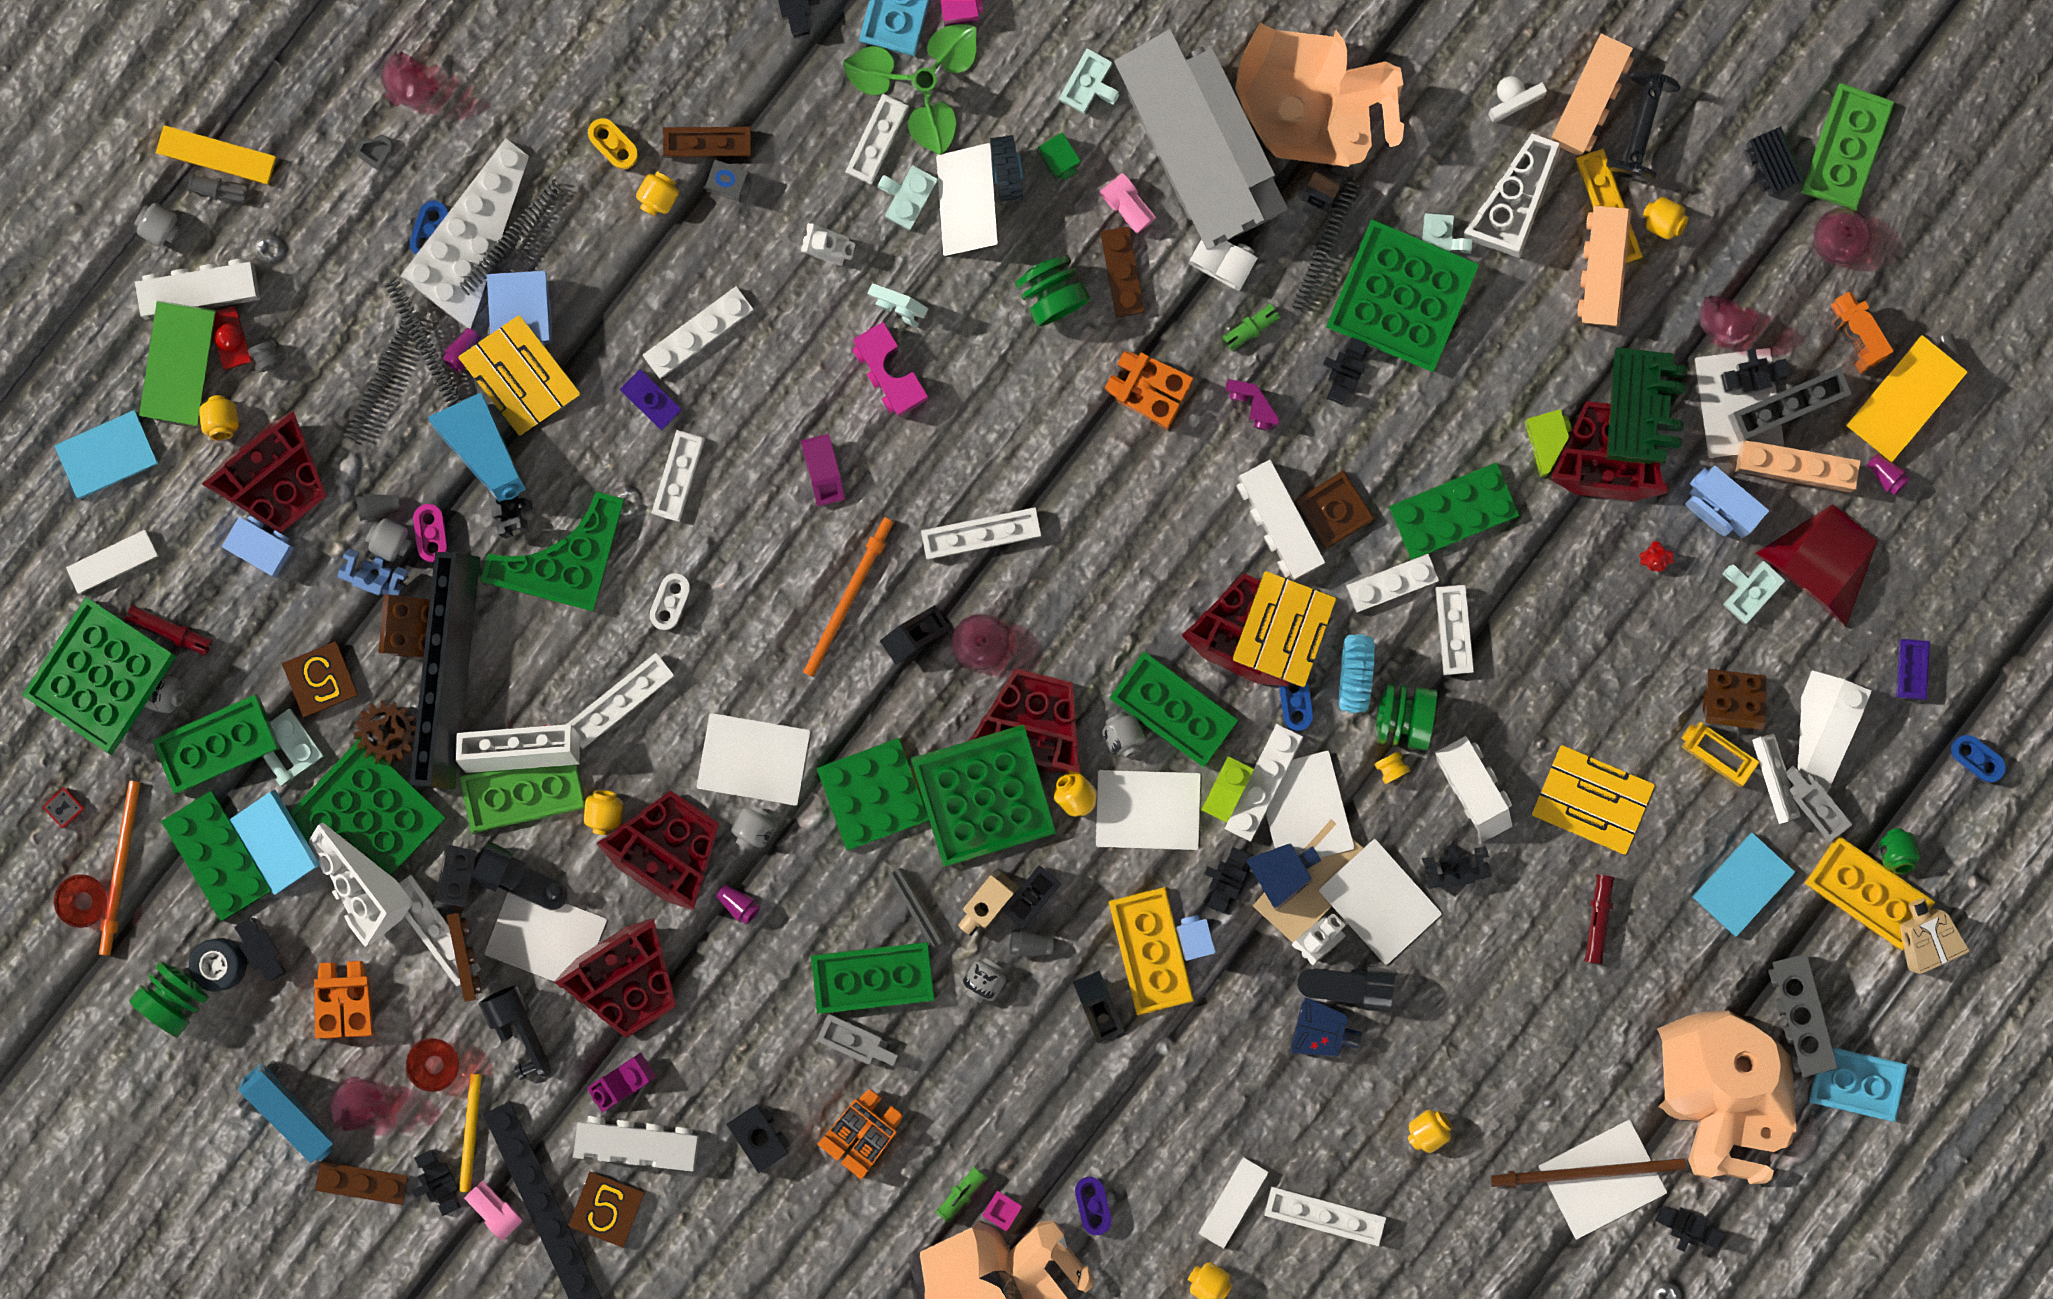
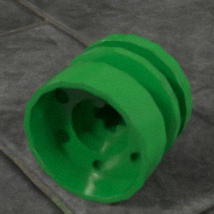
(1052, 290)
(1406, 716)
(169, 998)

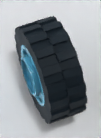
(1006, 168)

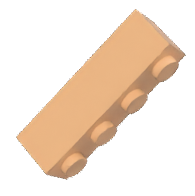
(1591, 95)
(1605, 267)
(1797, 466)

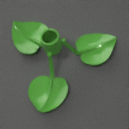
(930, 125)

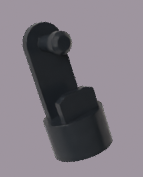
(502, 871)
(1369, 987)
(511, 1006)

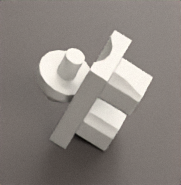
(827, 245)
(1320, 938)

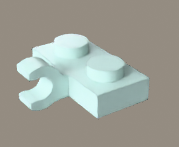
(1087, 83)
(908, 197)
(1438, 231)
(903, 304)
(1751, 590)

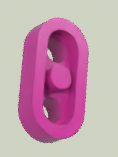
(430, 533)

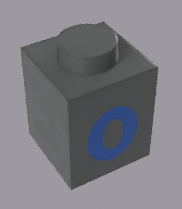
(728, 181)

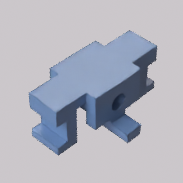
(367, 580)

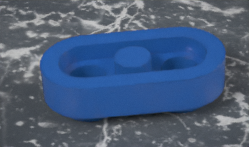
(424, 227)
(1296, 702)
(1977, 758)

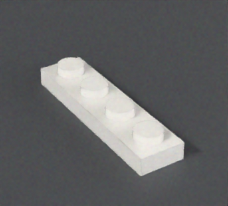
(698, 332)
(981, 533)
(621, 699)
(1264, 783)
(432, 928)
(1325, 1216)

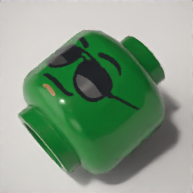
(1899, 851)

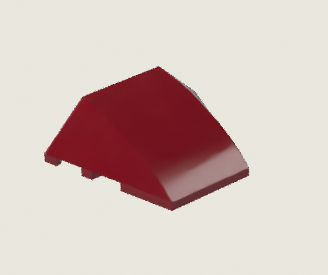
(1588, 472)
(271, 475)
(1824, 559)
(1220, 629)
(1048, 714)
(665, 849)
(623, 979)

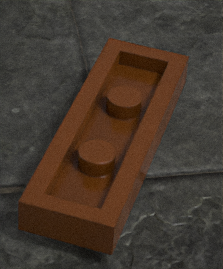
(706, 142)
(1122, 272)
(464, 957)
(361, 1182)

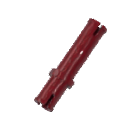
(180, 635)
(1601, 906)

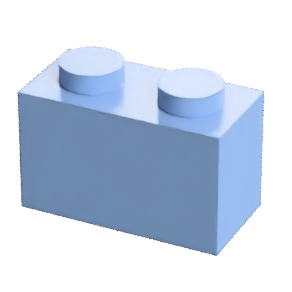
(257, 546)
(1195, 938)

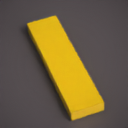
(216, 155)
(1604, 191)

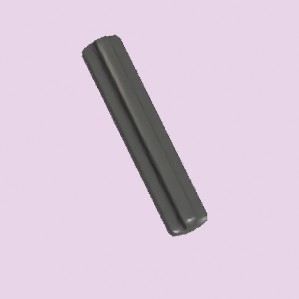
(917, 908)

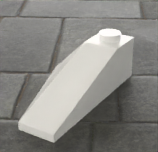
(1827, 724)
(369, 893)

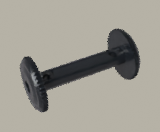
(1643, 125)

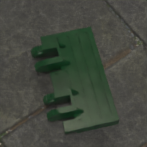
(1639, 409)

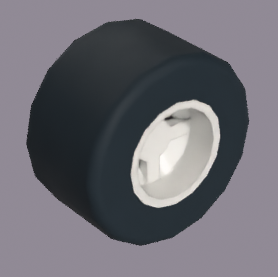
(207, 968)

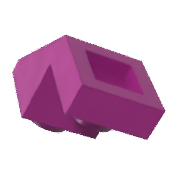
(1261, 412)
(822, 469)
(621, 1082)

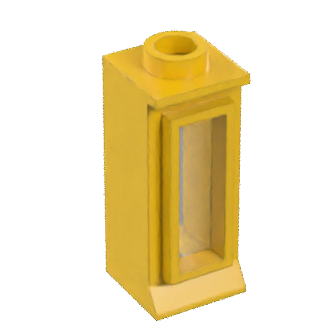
(1718, 753)

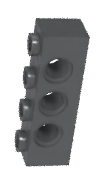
(1789, 404)
(1799, 969)

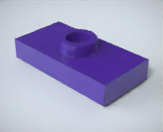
(650, 399)
(1912, 669)

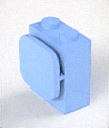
(521, 295)
(1724, 503)

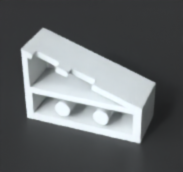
(1475, 787)

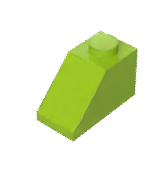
(1547, 438)
(1227, 789)

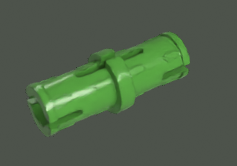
(1251, 327)
(975, 1179)

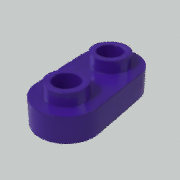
(1093, 1205)

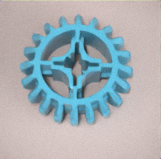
(1356, 673)

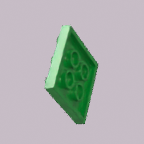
(872, 794)

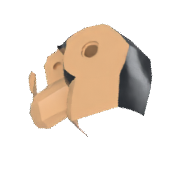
(983, 1266)

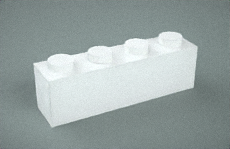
(203, 288)
(1281, 521)
(518, 748)

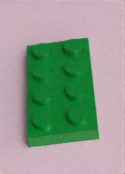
(1453, 511)
(1173, 709)
(216, 744)
(216, 856)
(872, 978)

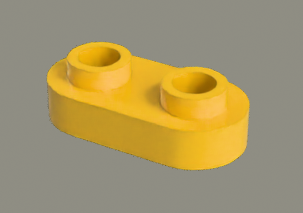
(612, 144)

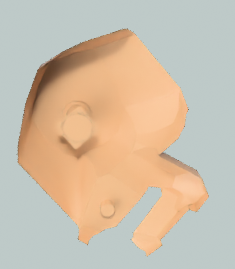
(1309, 102)
(1733, 1084)

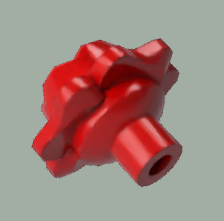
(1656, 557)

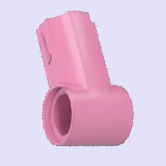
(1123, 197)
(498, 1215)

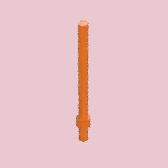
(874, 546)
(109, 924)

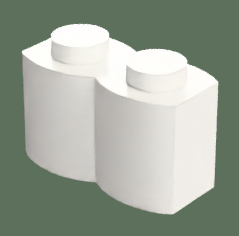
(1225, 262)

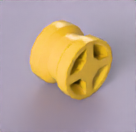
(1392, 767)

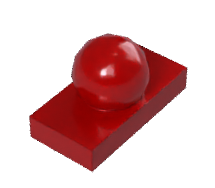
(230, 339)

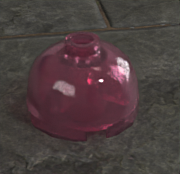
(406, 81)
(1834, 246)
(1726, 321)
(982, 657)
(358, 1103)

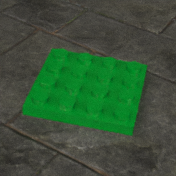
(1402, 295)
(99, 676)
(983, 795)
(369, 809)

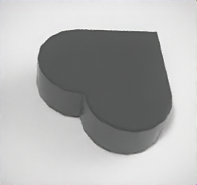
(375, 151)

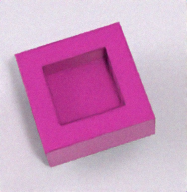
(1002, 1210)

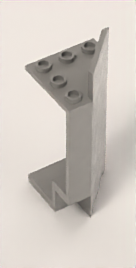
(1201, 138)

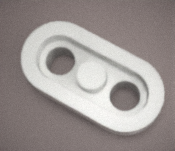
(669, 602)

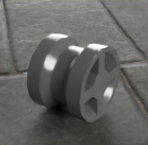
(265, 356)

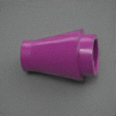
(459, 346)
(1888, 474)
(740, 905)

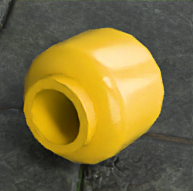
(657, 193)
(1665, 218)
(219, 418)
(1075, 794)
(603, 812)
(1429, 1131)
(1210, 1282)

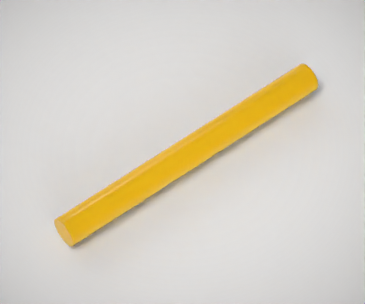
(470, 1132)

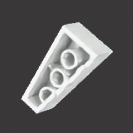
(1512, 207)
(636, 1145)

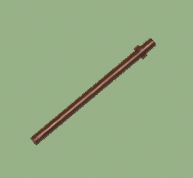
(1513, 1179)

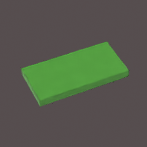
(1847, 147)
(177, 363)
(520, 795)

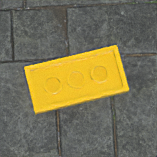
(1906, 398)
(1865, 890)
(1151, 951)

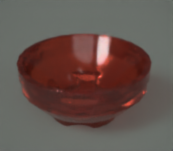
(66, 897)
(417, 1069)

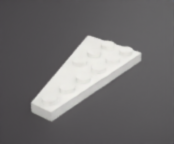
(467, 236)

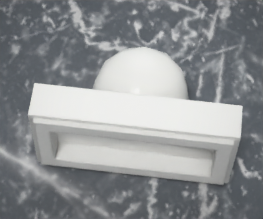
(1514, 97)

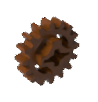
(374, 730)

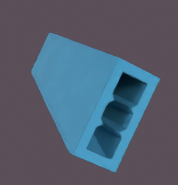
(479, 444)
(286, 1113)

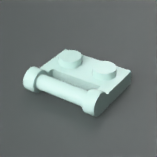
(296, 745)

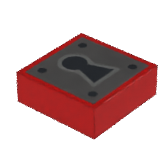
(63, 807)

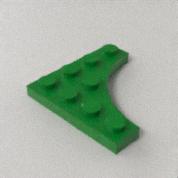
(571, 568)

